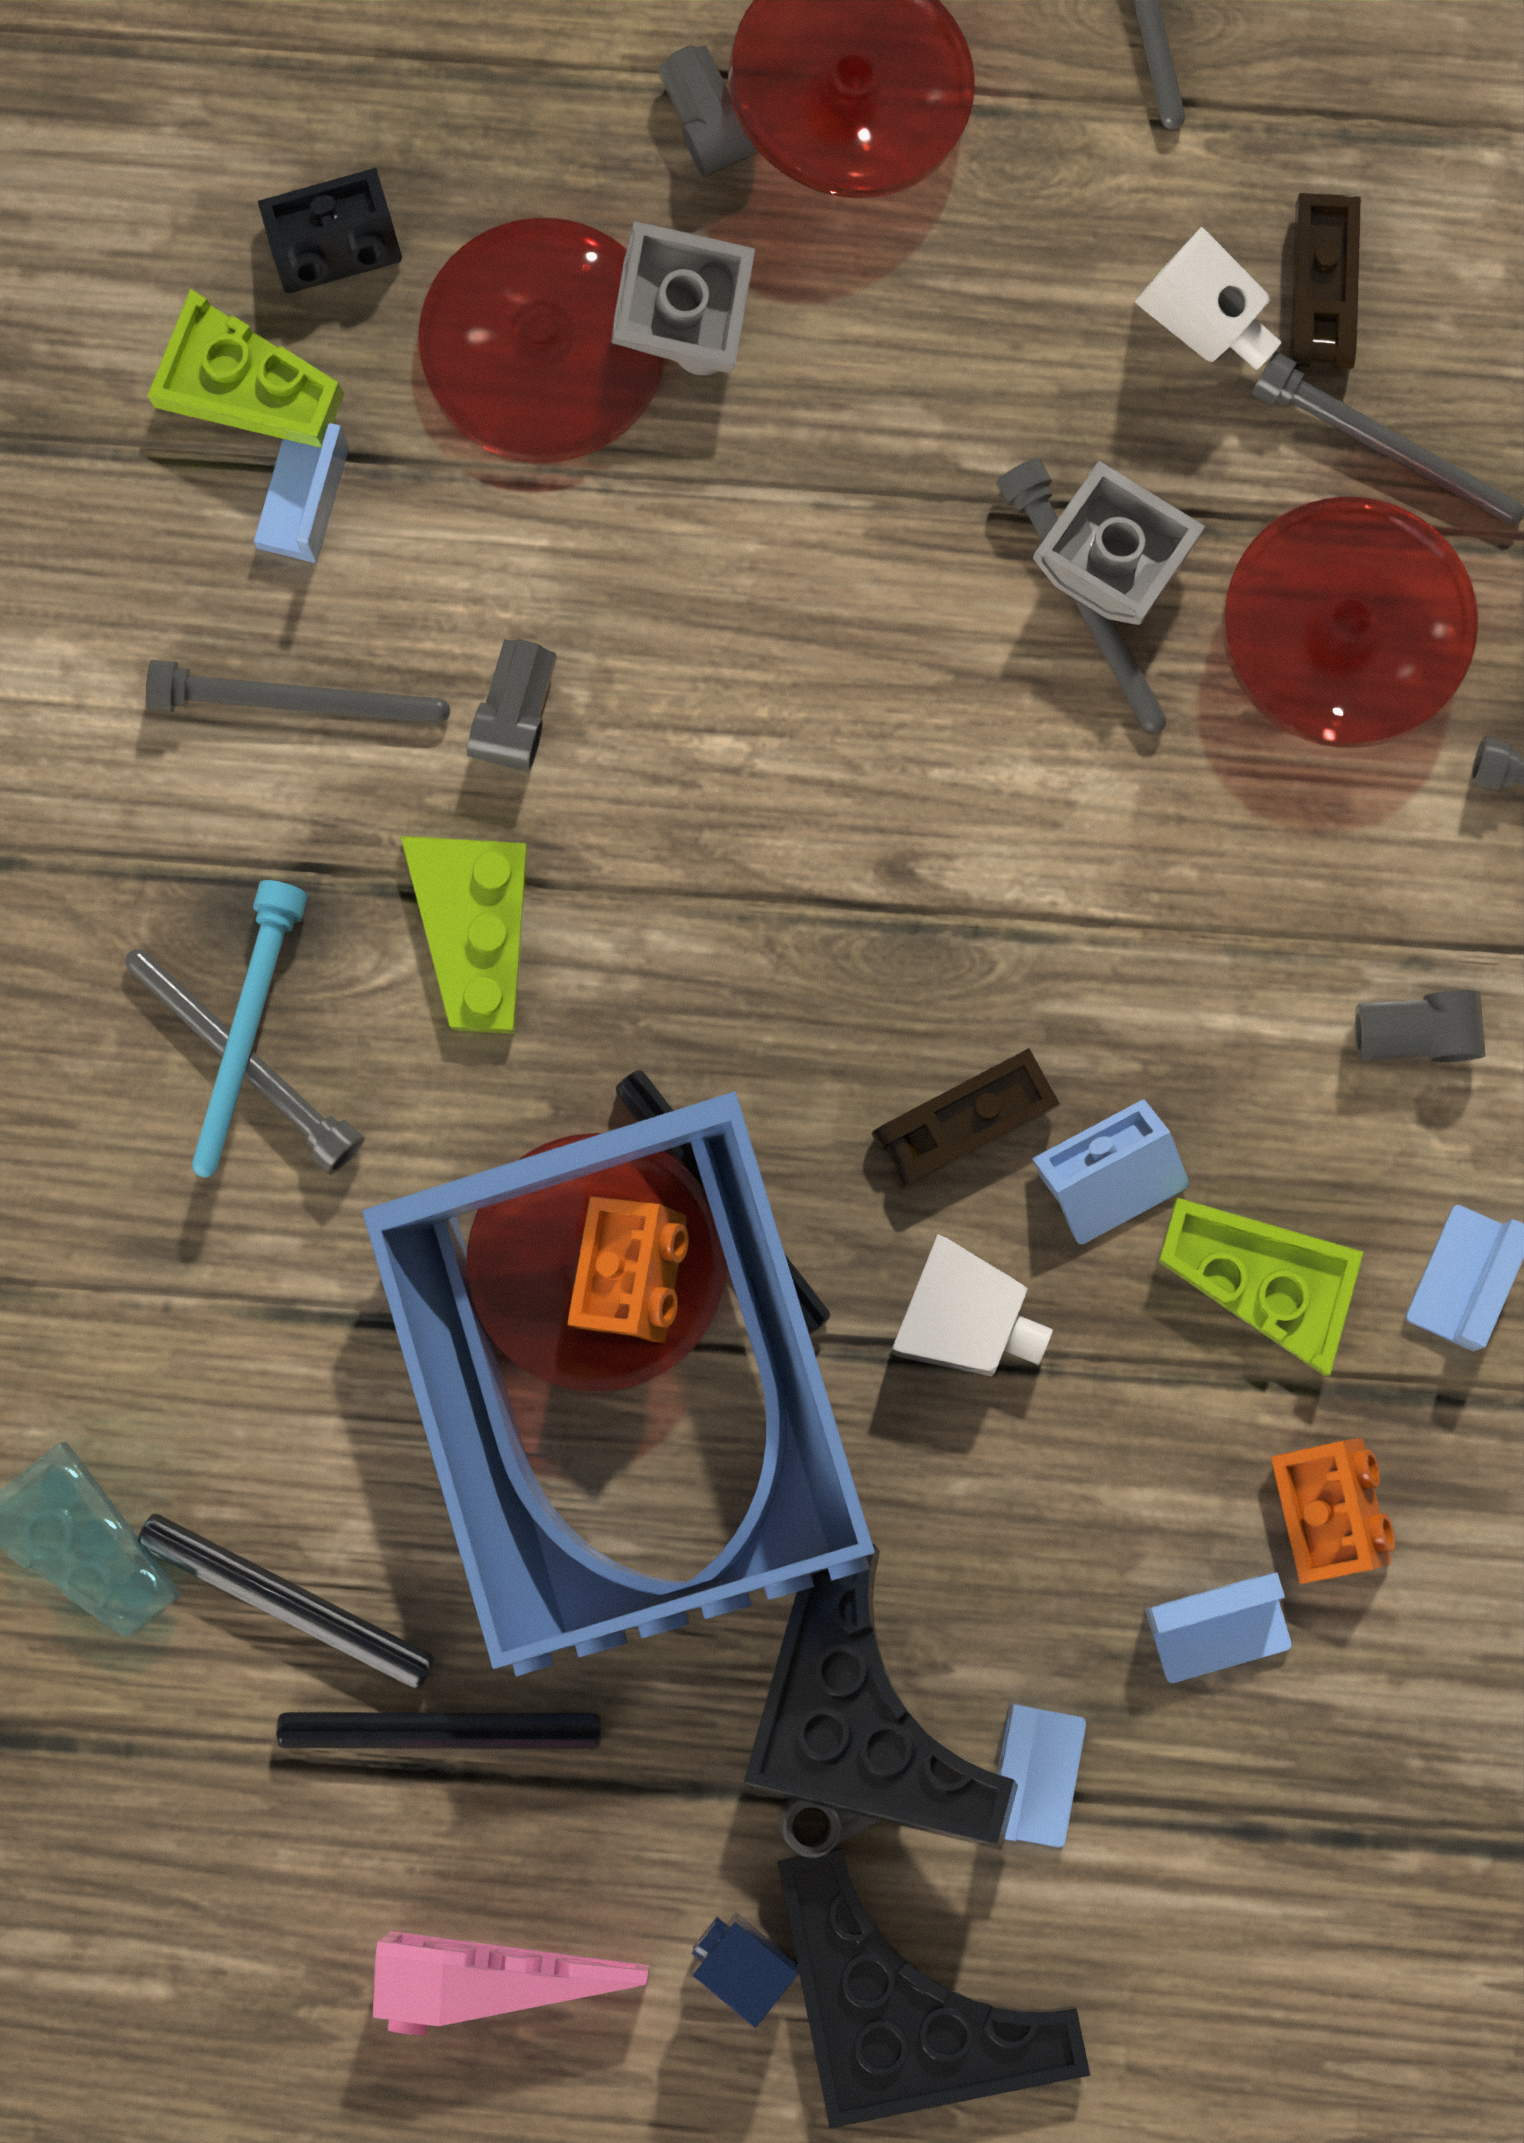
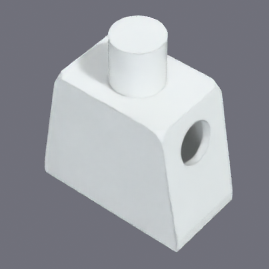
(1210, 302)
(967, 1315)

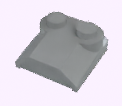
(683, 298)
(1117, 546)

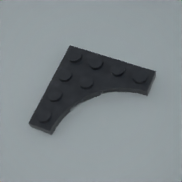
(847, 1740)
(890, 2033)

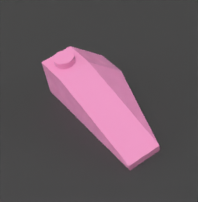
(455, 1981)

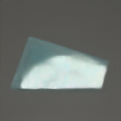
(80, 1542)

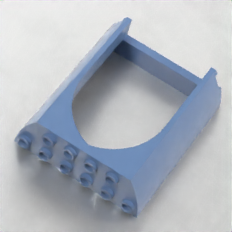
(525, 1566)

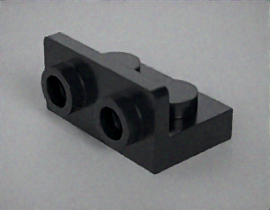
(330, 231)

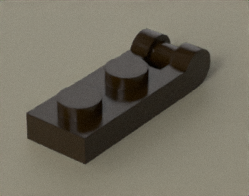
(1325, 278)
(967, 1117)

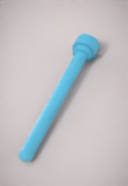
(278, 909)

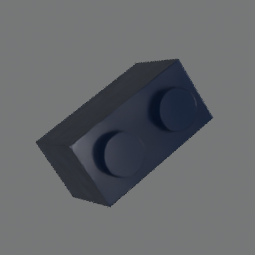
(742, 1967)

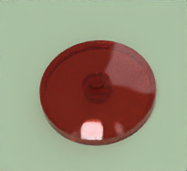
(852, 90)
(524, 342)
(1349, 622)
(527, 1263)

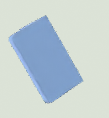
(302, 496)
(1113, 1171)
(1467, 1278)
(1220, 1627)
(1043, 1757)

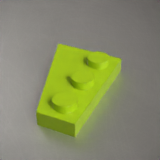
(240, 380)
(473, 925)
(1267, 1275)

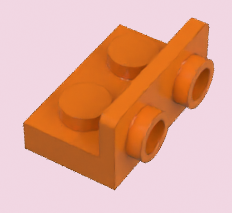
(628, 1268)
(1333, 1510)

